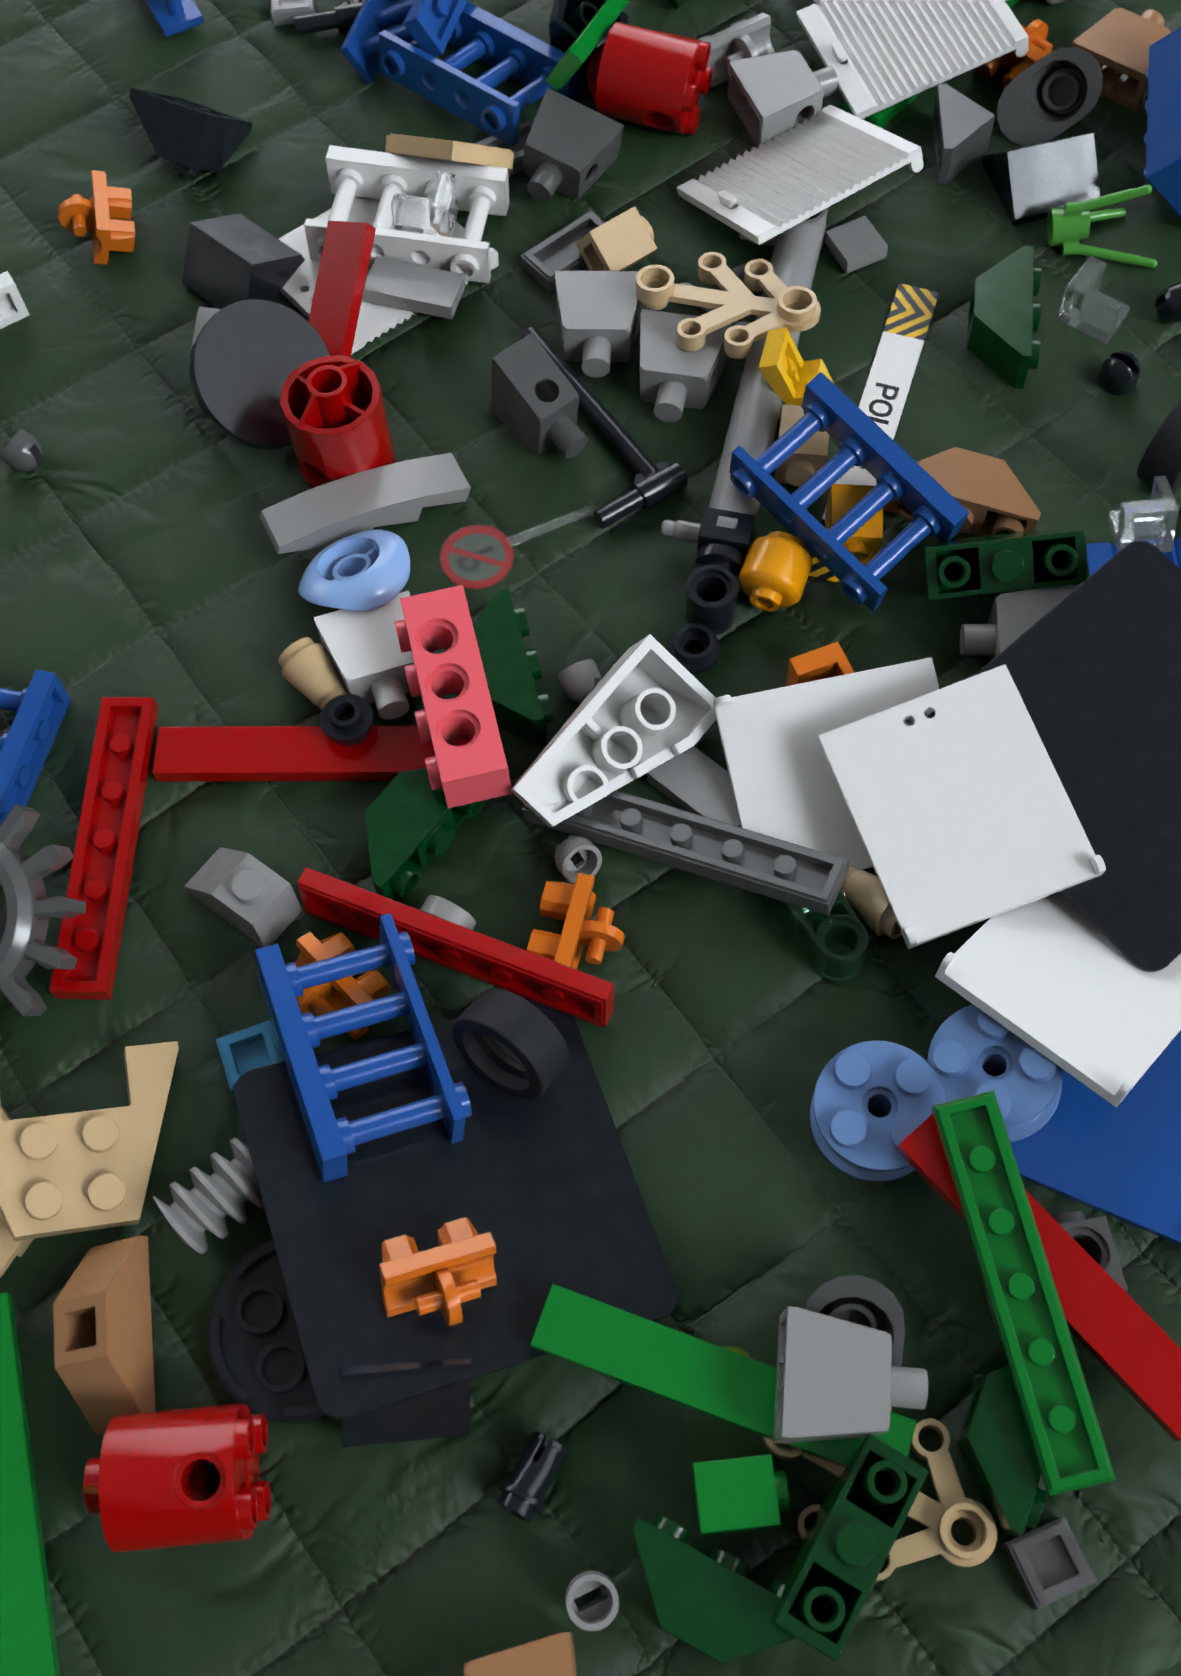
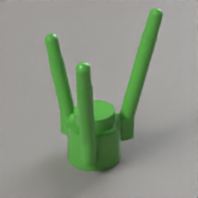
(1072, 223)

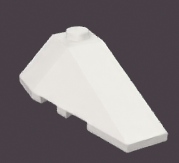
(623, 729)

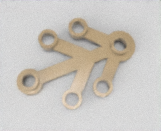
(787, 306)
(932, 1514)

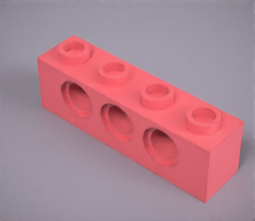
(480, 767)

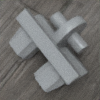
(739, 41)

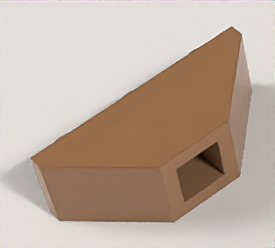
(984, 488)
(107, 1333)

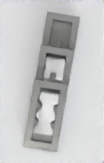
(364, 501)

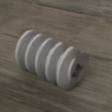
(213, 1198)

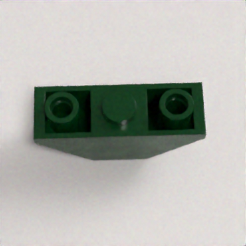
(1005, 317)
(1006, 563)
(512, 670)
(408, 829)
(1002, 1454)
(848, 1546)
(705, 1597)

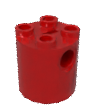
(650, 78)
(336, 419)
(157, 1481)

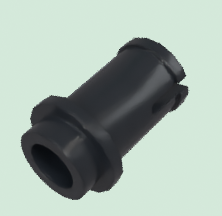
(532, 1477)

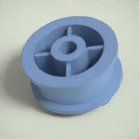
(972, 1047)
(872, 1077)

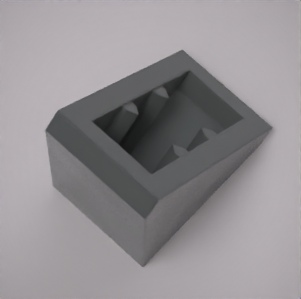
(959, 132)

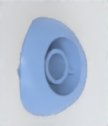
(357, 571)

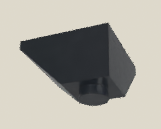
(188, 132)

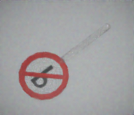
(483, 555)

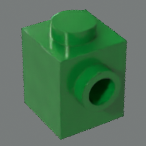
(739, 1495)

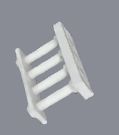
(382, 174)

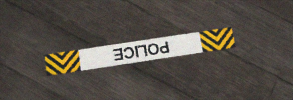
(890, 378)

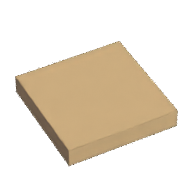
(449, 150)

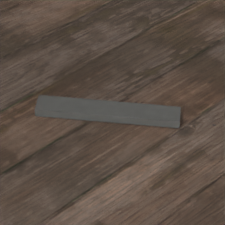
(709, 849)

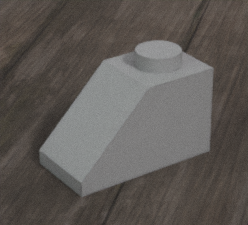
(246, 895)

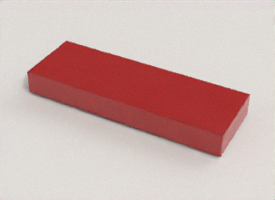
(341, 284)

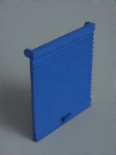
(1116, 1157)

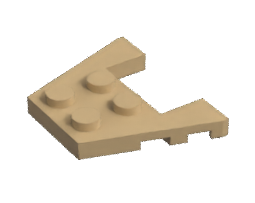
(86, 1165)

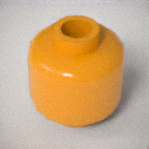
(775, 571)

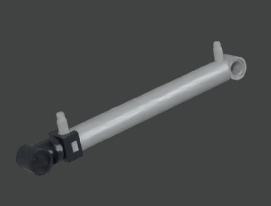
(754, 423)

